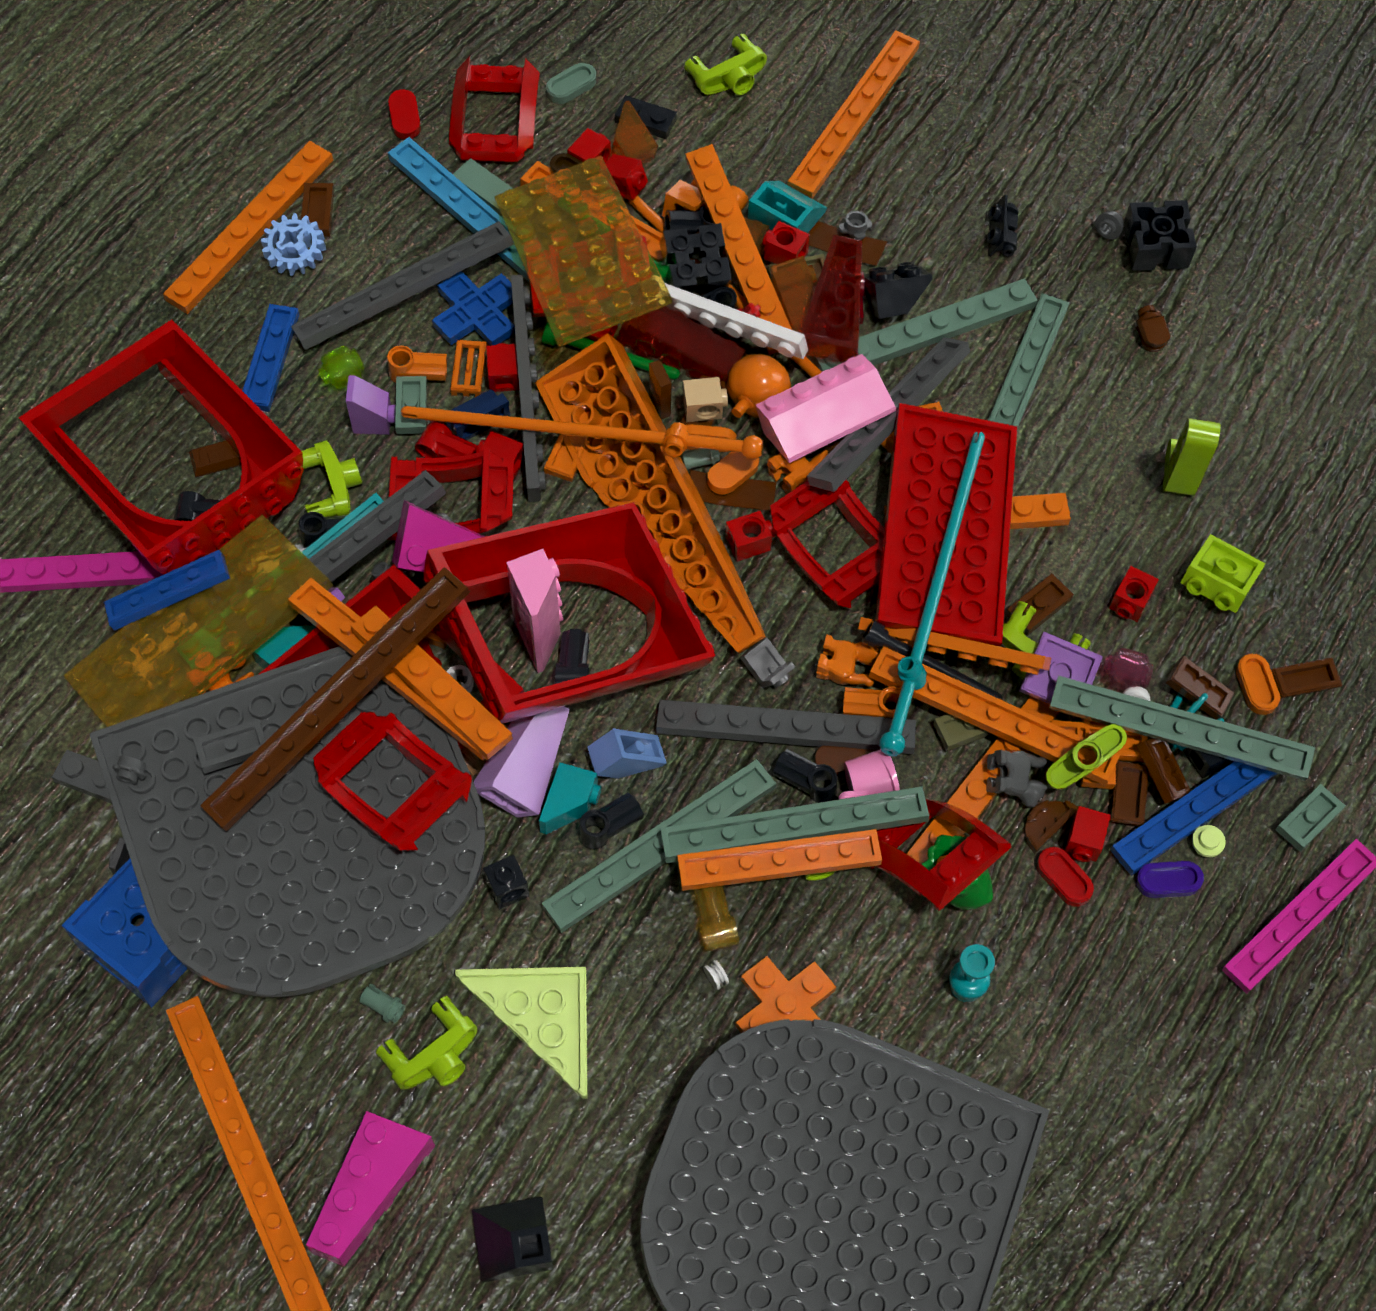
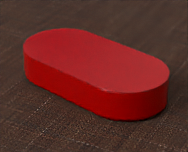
(404, 114)
(1065, 876)

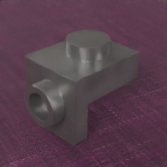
(767, 664)

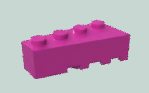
(423, 531)
(370, 1178)

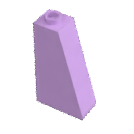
(522, 769)

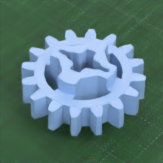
(293, 244)

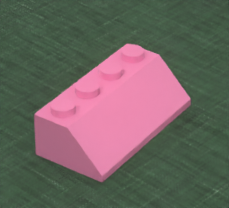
(825, 408)
(536, 604)

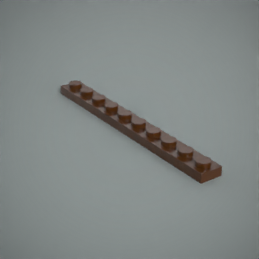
(334, 699)

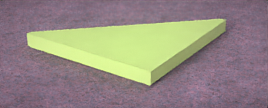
(543, 1010)

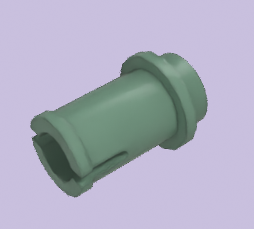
(700, 457)
(382, 1003)

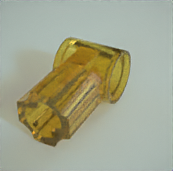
(716, 924)

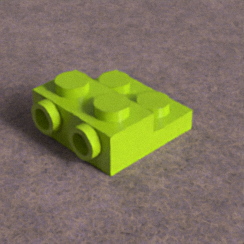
(1222, 574)

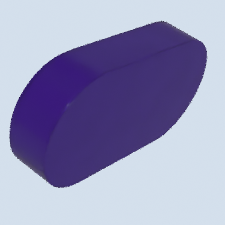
(1169, 879)

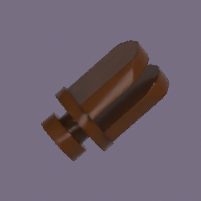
(1152, 329)

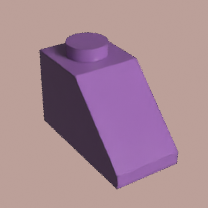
(368, 407)

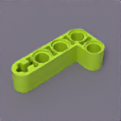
(1190, 456)

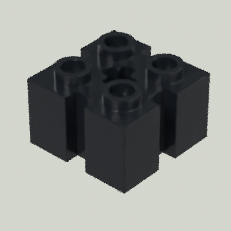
(1159, 235)
(705, 246)

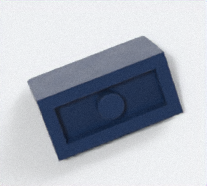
(486, 404)

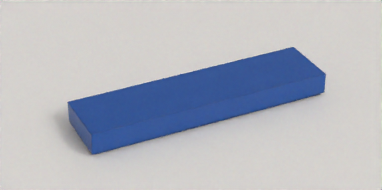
(270, 355)
(166, 590)

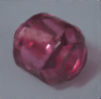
(1128, 669)

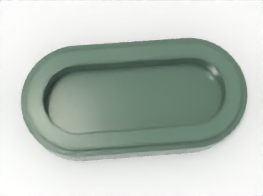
(571, 83)

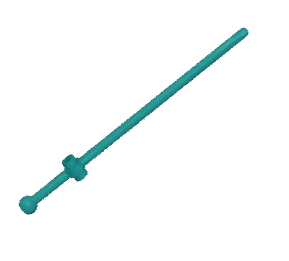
(911, 668)

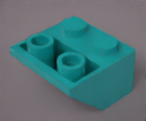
(782, 203)

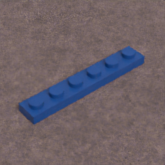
(1188, 814)

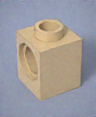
(704, 399)

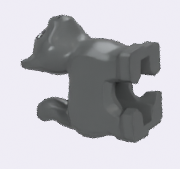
(1015, 776)

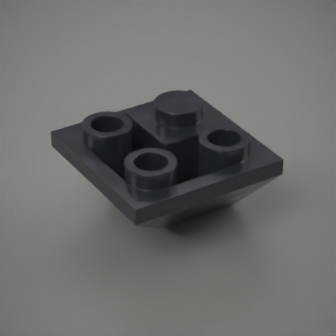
(895, 290)
(512, 1239)

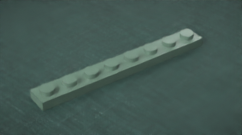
(943, 322)
(1182, 728)
(798, 822)
(647, 851)

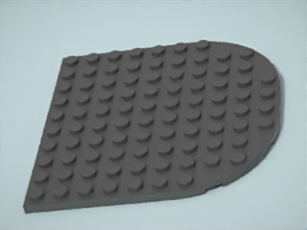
(298, 882)
(834, 1178)

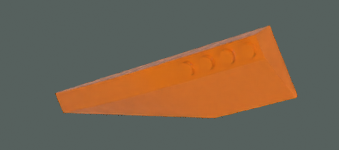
(649, 479)

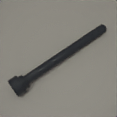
(878, 636)

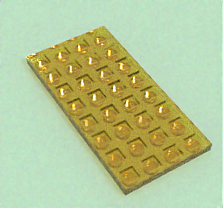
(582, 251)
(200, 637)

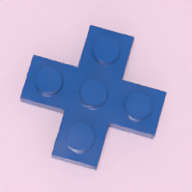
(475, 309)

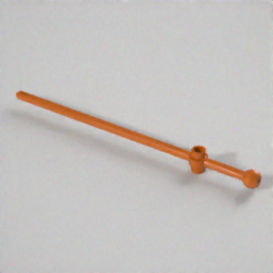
(675, 439)

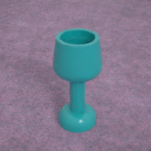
(972, 973)

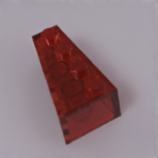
(835, 309)
(680, 343)

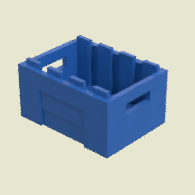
(125, 951)

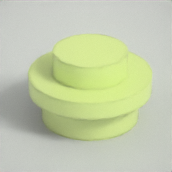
(1208, 841)

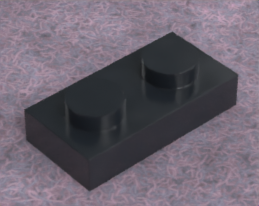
(656, 118)

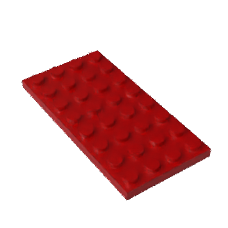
(922, 488)

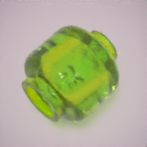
(339, 365)

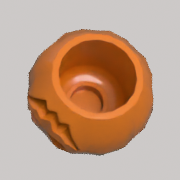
(753, 381)

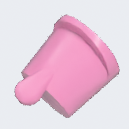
(870, 775)

